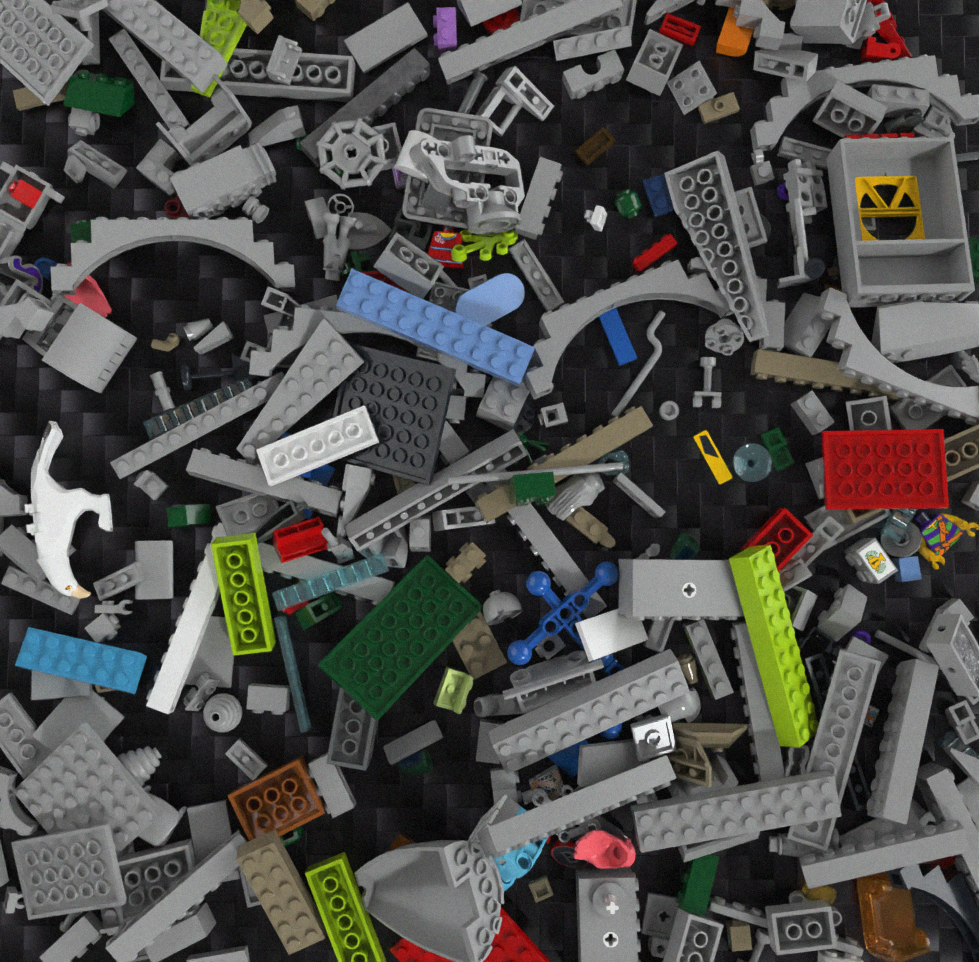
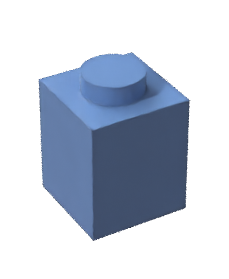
(907, 568)

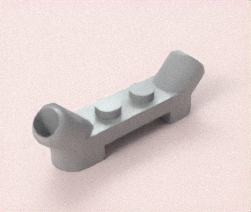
(496, 705)

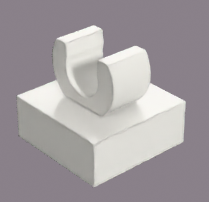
(596, 218)

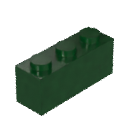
(697, 884)

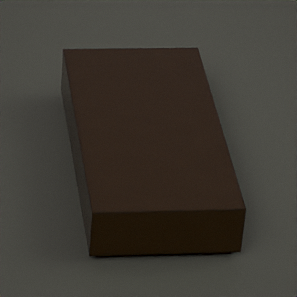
(595, 146)

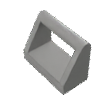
(492, 102)

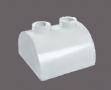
(404, 161)

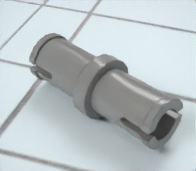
(162, 391)

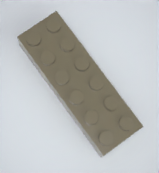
(281, 892)

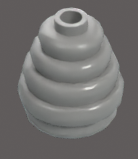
(228, 710)
(141, 763)

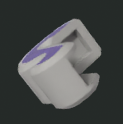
(26, 273)

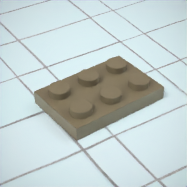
(478, 648)

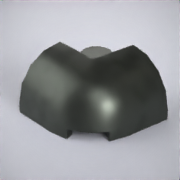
(412, 230)

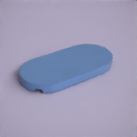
(491, 299)

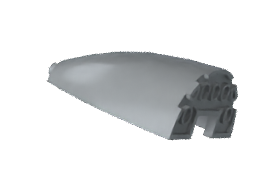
(437, 896)

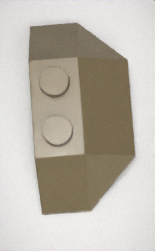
(711, 734)
(689, 761)

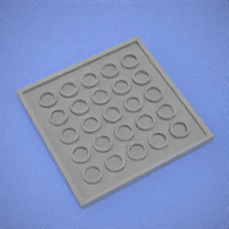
(87, 787)

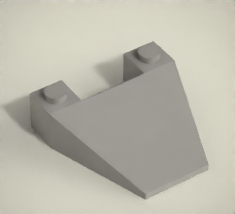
(286, 306)

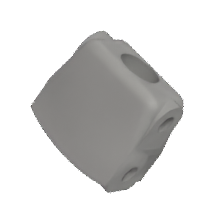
(163, 827)

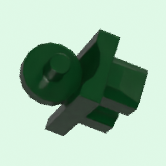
(357, 260)

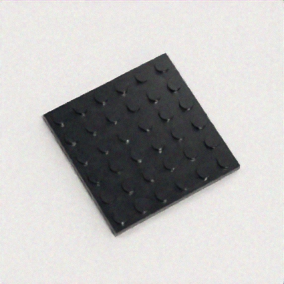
(406, 407)

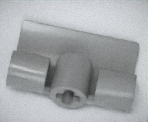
(157, 565)

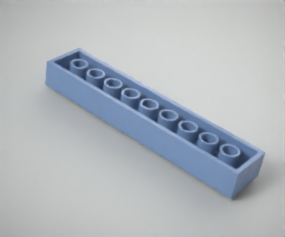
(435, 327)

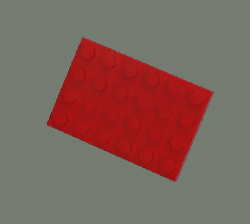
(884, 469)

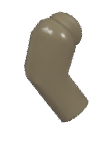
(167, 345)

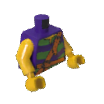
(939, 534)

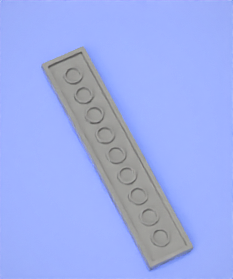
(838, 734)

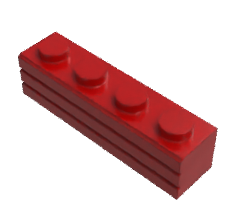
(653, 254)

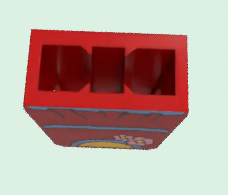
(442, 244)

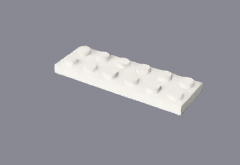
(317, 446)

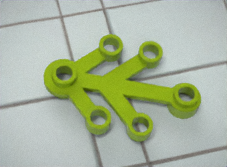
(459, 252)

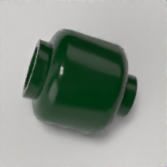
(627, 203)

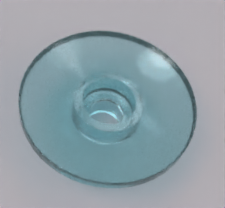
(761, 459)

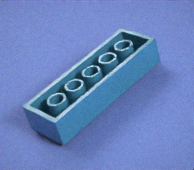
(81, 660)

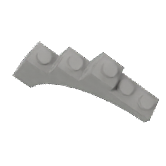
(773, 309)

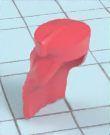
(91, 296)
(605, 850)

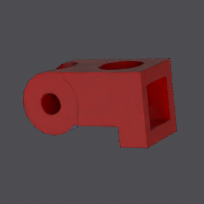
(876, 52)

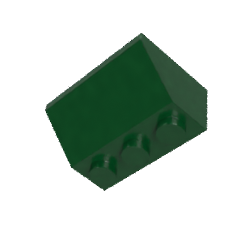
(99, 93)

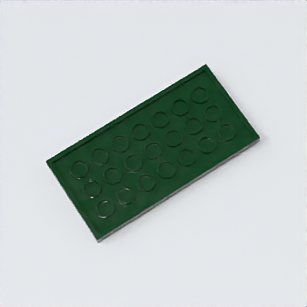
(400, 637)

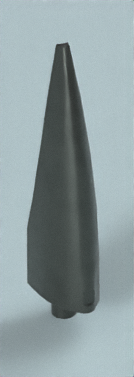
(283, 517)

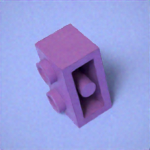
(446, 29)

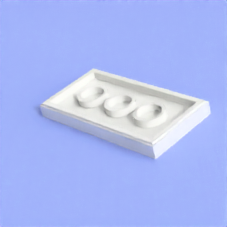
(609, 634)

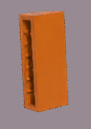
(733, 38)

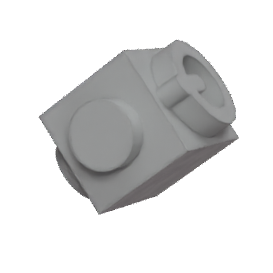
(83, 121)

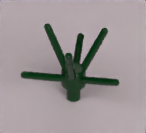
(537, 444)

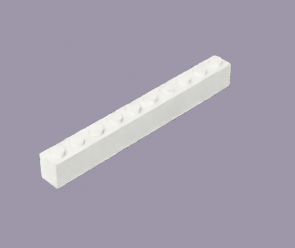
(188, 635)

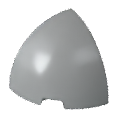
(393, 546)

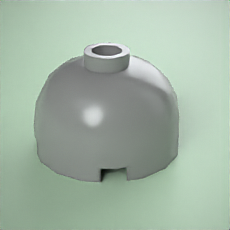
(500, 606)

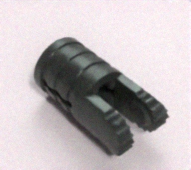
(904, 122)

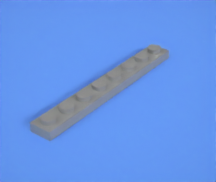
(757, 917)

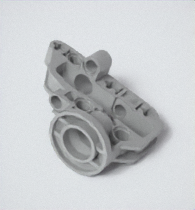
(486, 209)

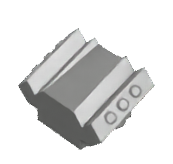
(721, 778)

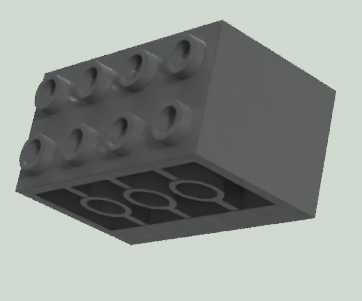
(351, 735)

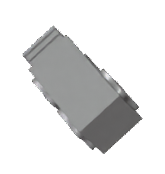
(223, 181)

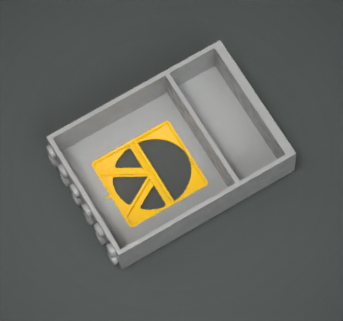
(936, 256)

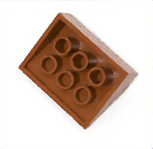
(277, 800)

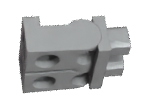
(805, 183)

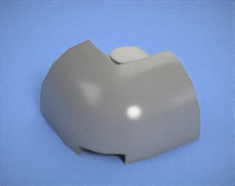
(684, 706)

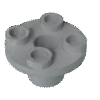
(724, 337)

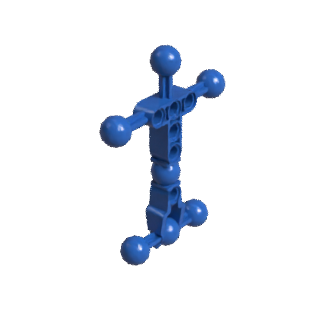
(539, 584)

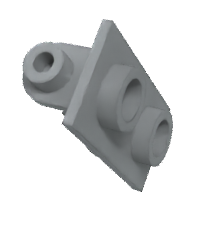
(196, 698)

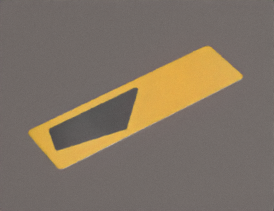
(712, 457)

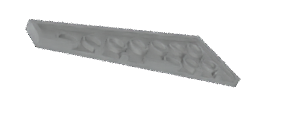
(313, 375)

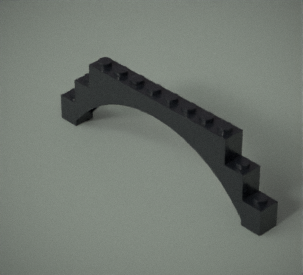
(947, 891)

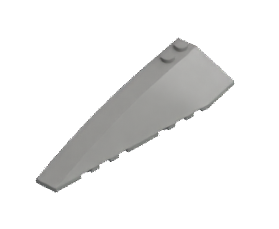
(710, 213)
(925, 329)

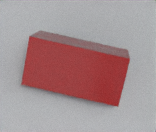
(299, 540)

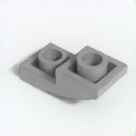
(315, 210)

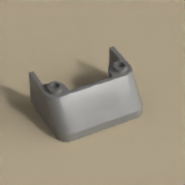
(213, 131)

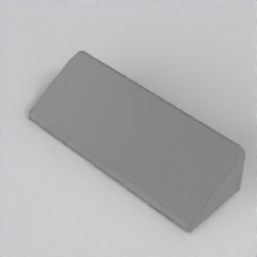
(98, 164)
(234, 954)

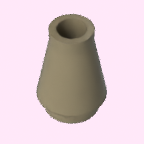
(688, 668)

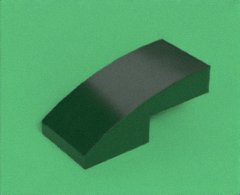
(776, 446)

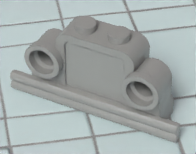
(552, 679)

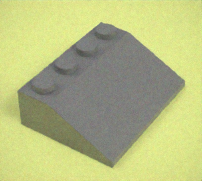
(152, 873)

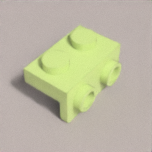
(453, 690)

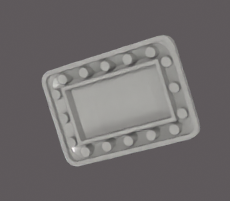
(439, 125)

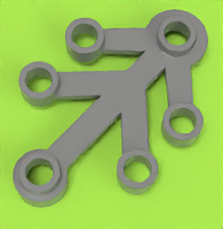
(581, 829)

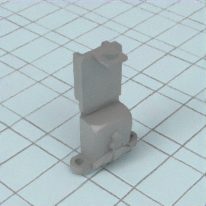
(16, 216)

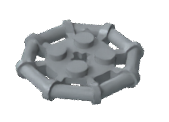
(354, 164)

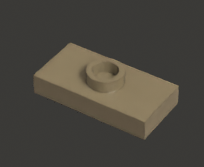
(718, 108)

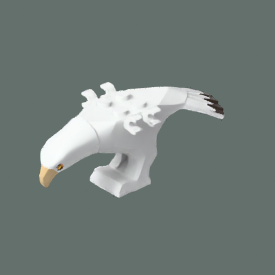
(56, 514)

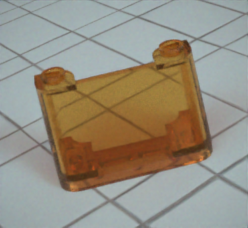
(889, 920)

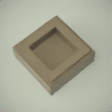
(540, 888)

